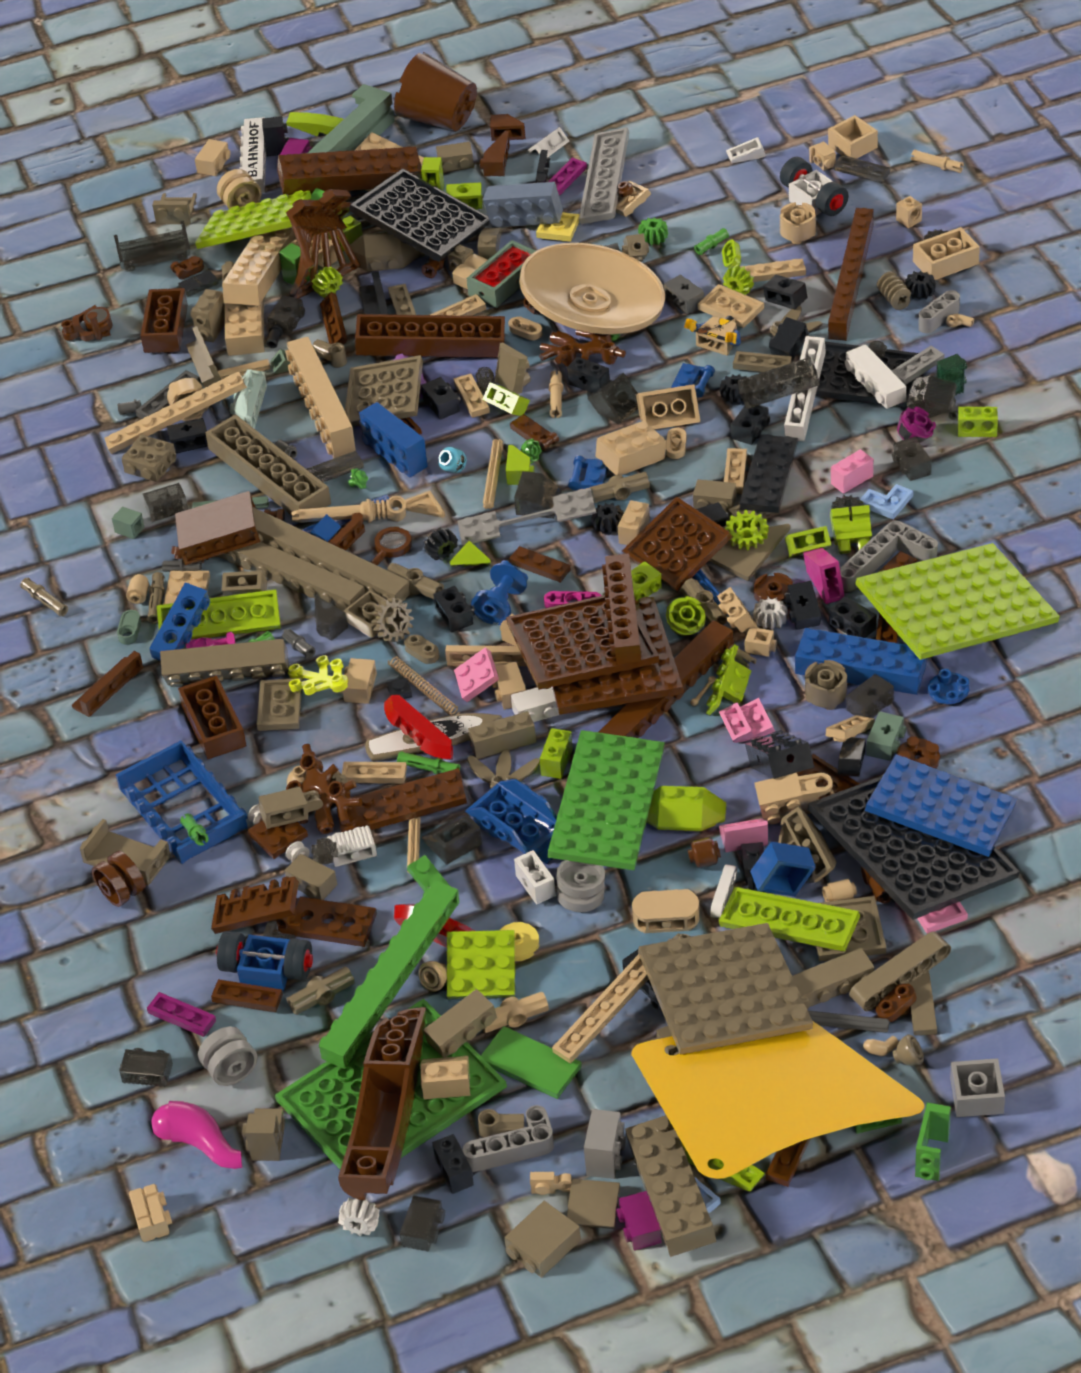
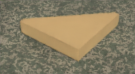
(425, 504)

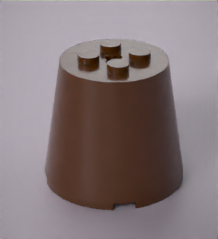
(434, 94)

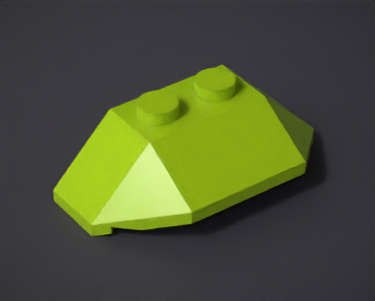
(685, 808)

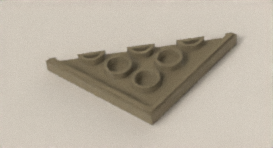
(746, 562)

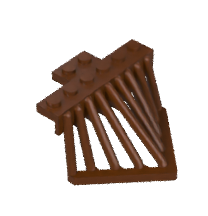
(317, 218)

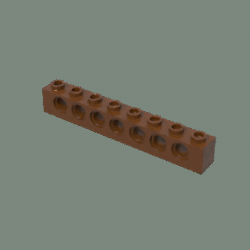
(621, 609)

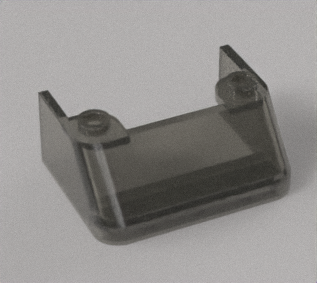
(153, 249)

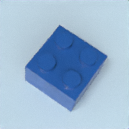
(783, 869)

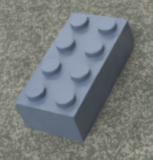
(523, 204)

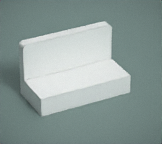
(551, 142)

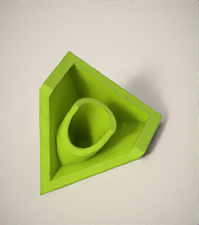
(470, 556)

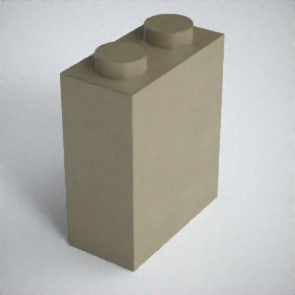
(542, 1239)

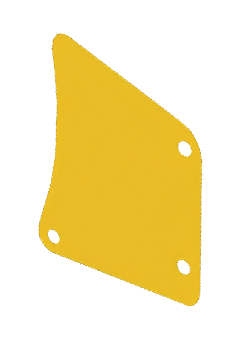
(767, 1094)

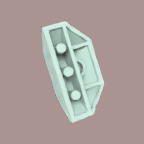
(249, 400)

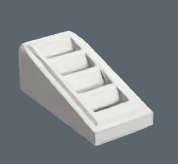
(749, 150)

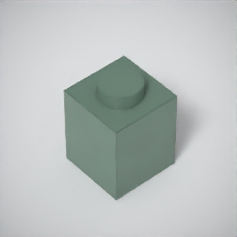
(128, 522)

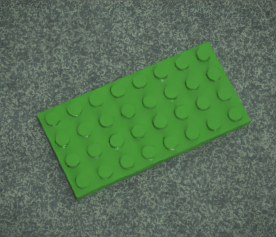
(606, 800)

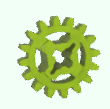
(746, 529)

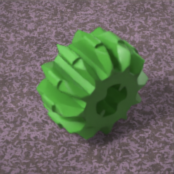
(654, 230)

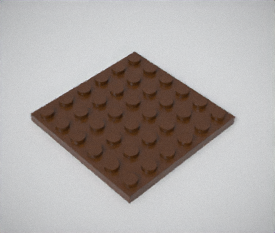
(572, 643)

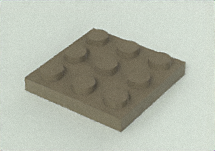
(867, 933)

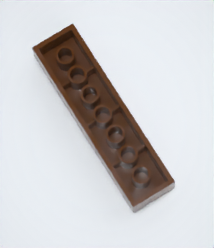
(344, 169)
(429, 335)

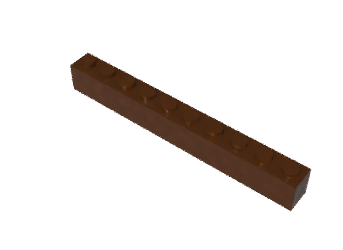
(850, 274)
(691, 665)

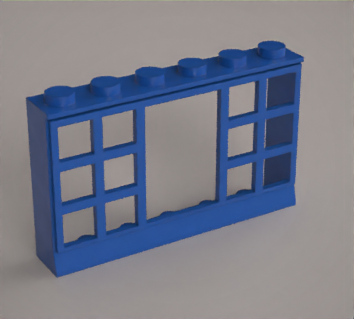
(216, 832)

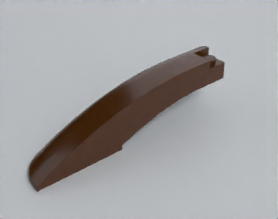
(383, 1105)

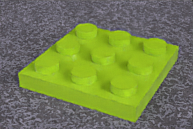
(482, 963)

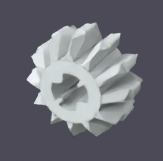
(770, 613)
(358, 1216)

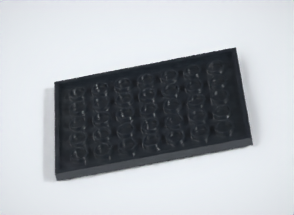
(908, 864)

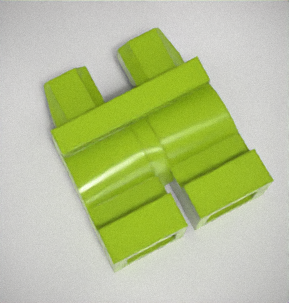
(854, 531)

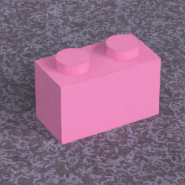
(852, 471)

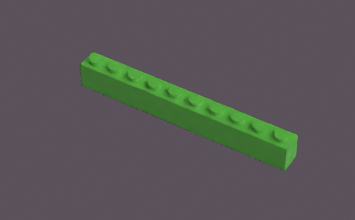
(389, 974)

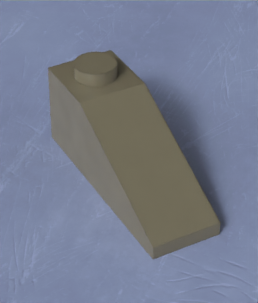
(489, 242)

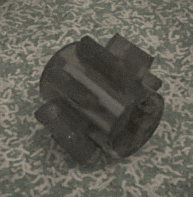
(324, 851)

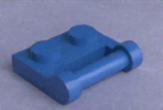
(689, 374)
(594, 476)

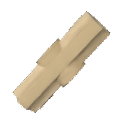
(515, 1011)

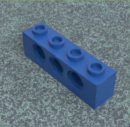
(188, 596)

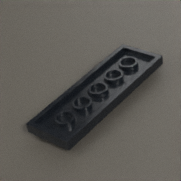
(769, 473)

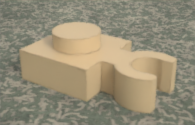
(548, 1183)

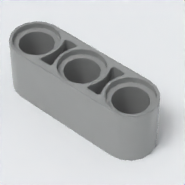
(936, 312)

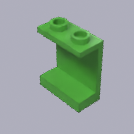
(934, 1127)

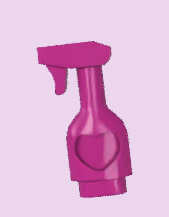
(204, 642)

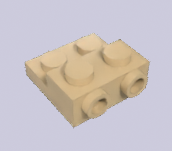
(737, 612)

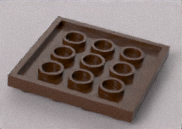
(678, 543)

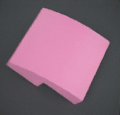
(746, 721)

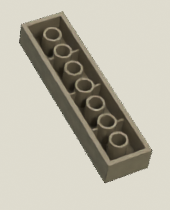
(267, 466)

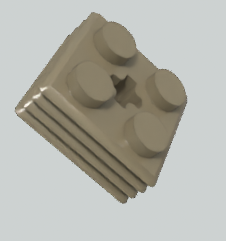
(360, 613)

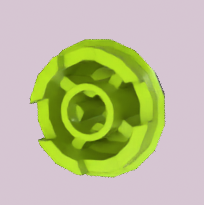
(685, 616)

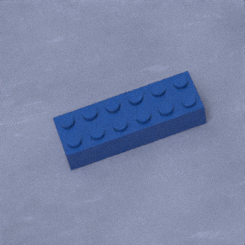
(862, 658)

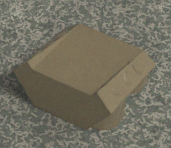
(512, 369)

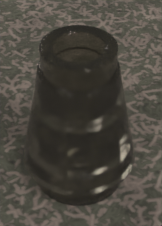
(484, 377)

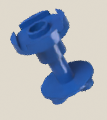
(493, 604)

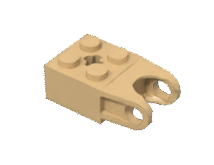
(785, 793)

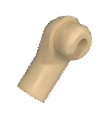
(958, 319)
(879, 1047)

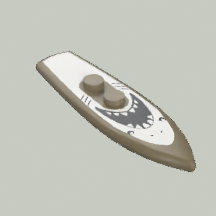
(454, 726)

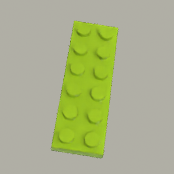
(233, 614)
(791, 918)

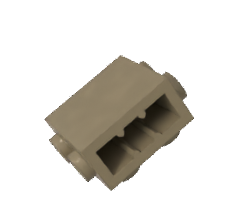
(209, 314)
(149, 458)

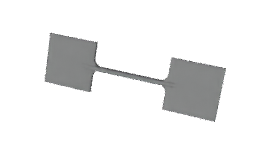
(566, 507)

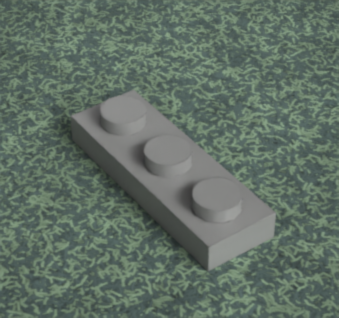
(918, 364)

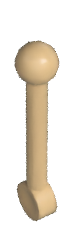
(694, 702)

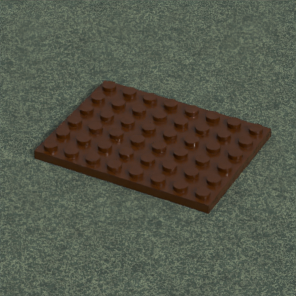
(627, 686)

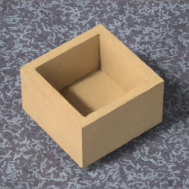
(853, 137)

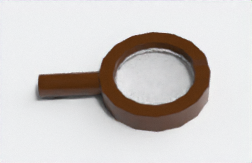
(391, 543)

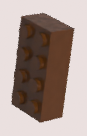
(164, 320)
(212, 717)

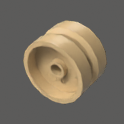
(238, 189)

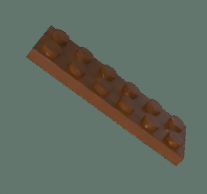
(407, 801)

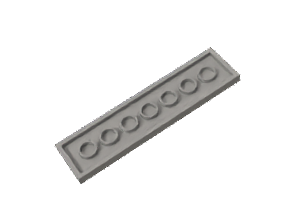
(604, 176)

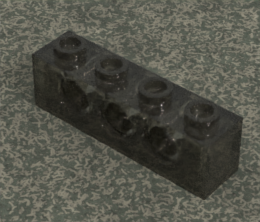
(778, 382)

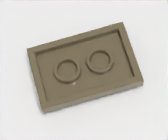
(278, 705)

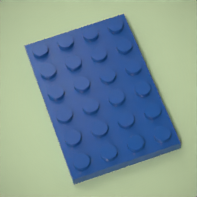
(941, 805)

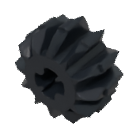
(920, 284)
(730, 390)
(607, 518)
(440, 543)

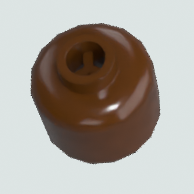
(704, 852)

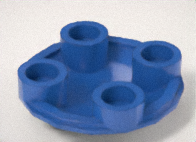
(948, 687)

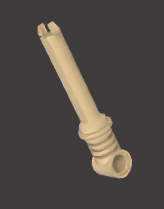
(367, 508)

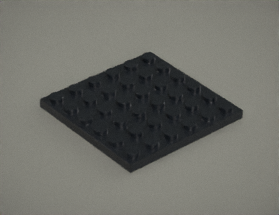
(420, 214)

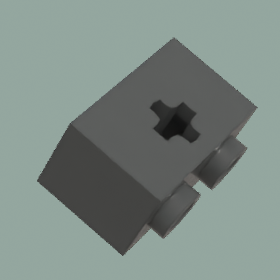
(683, 294)

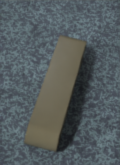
(900, 969)

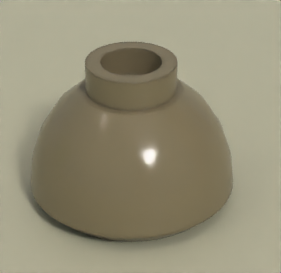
(909, 1051)

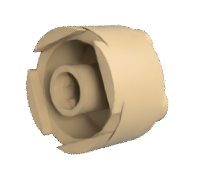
(797, 222)
(182, 389)

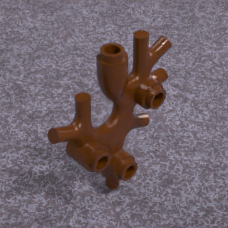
(569, 347)
(329, 792)

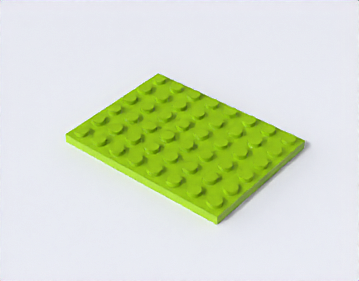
(956, 600)

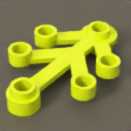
(336, 682)

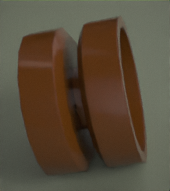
(118, 878)

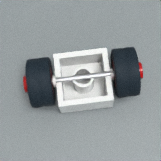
(812, 187)

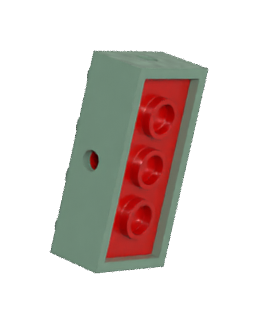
(499, 275)

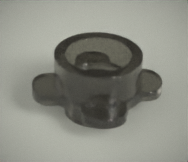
(878, 348)

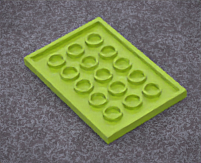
(249, 220)

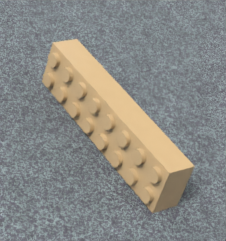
(256, 268)
(320, 398)

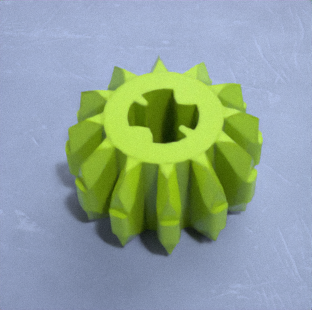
(738, 279)
(327, 281)

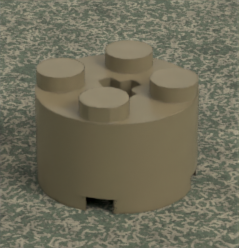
(826, 684)

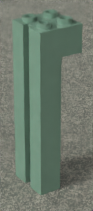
(370, 116)

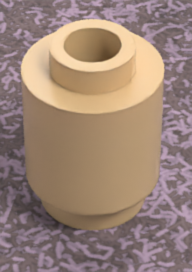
(137, 589)
(839, 890)

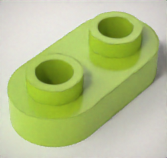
(731, 254)

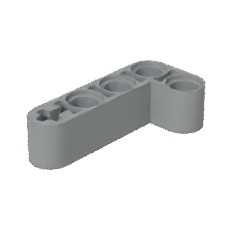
(512, 1145)

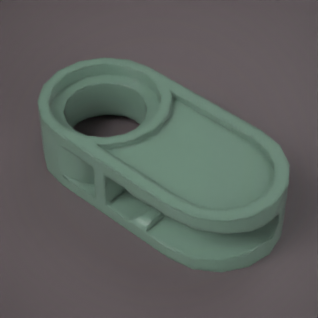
(129, 622)

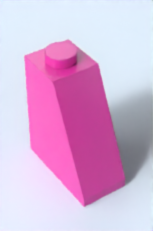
(825, 574)

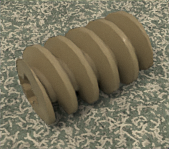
(894, 290)

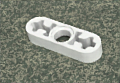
(723, 890)

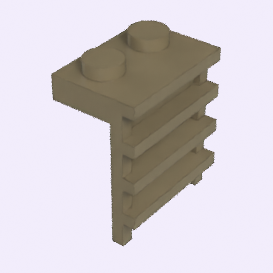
(174, 209)

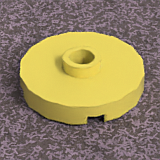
(525, 939)

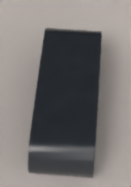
(851, 757)

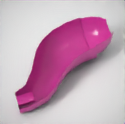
(197, 1127)

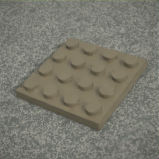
(390, 383)

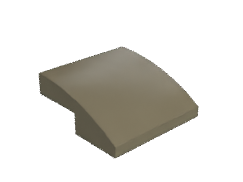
(593, 1203)

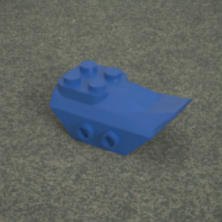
(516, 815)

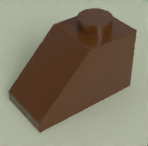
(504, 122)

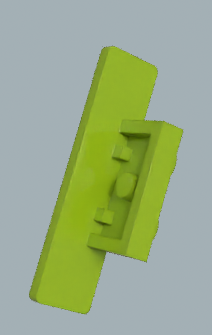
(730, 682)

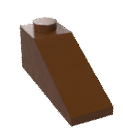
(496, 157)

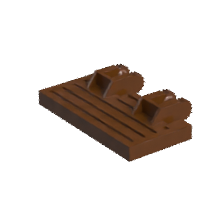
(255, 905)

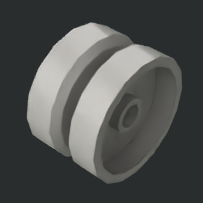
(580, 885)
(227, 1056)

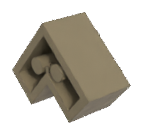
(264, 1134)

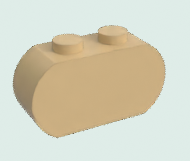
(665, 911)

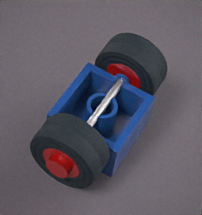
(264, 959)

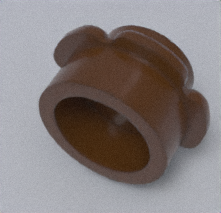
(625, 189)

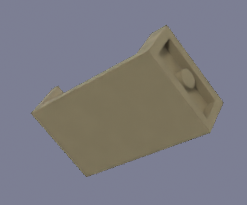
(103, 843)

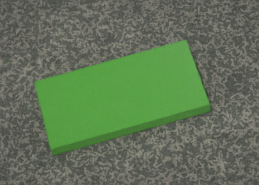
(530, 1062)

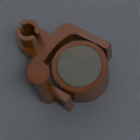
(97, 324)

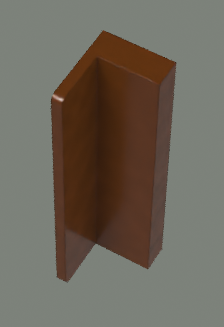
(109, 684)

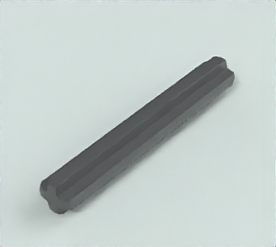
(850, 1021)

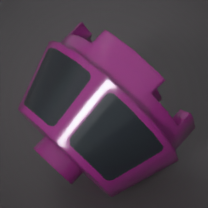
(915, 423)

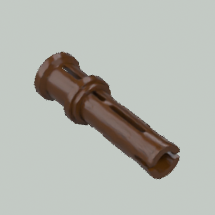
(433, 267)

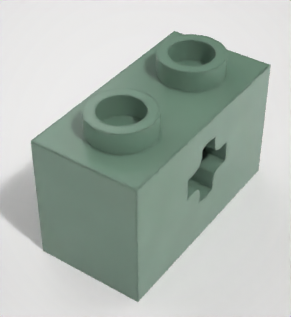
(885, 736)

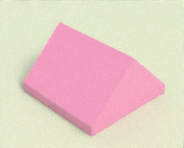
(743, 833)

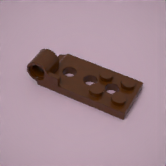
(335, 931)

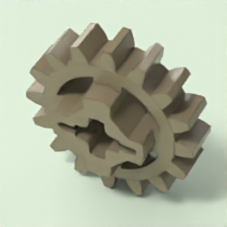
(392, 619)

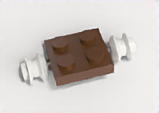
(278, 839)

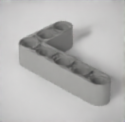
(882, 546)

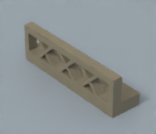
(203, 360)

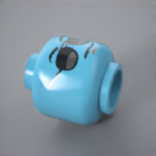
(452, 460)

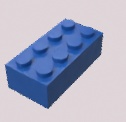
(393, 439)

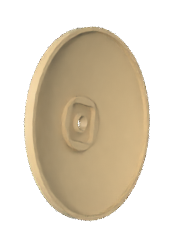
(592, 288)

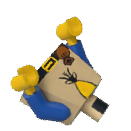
(715, 334)

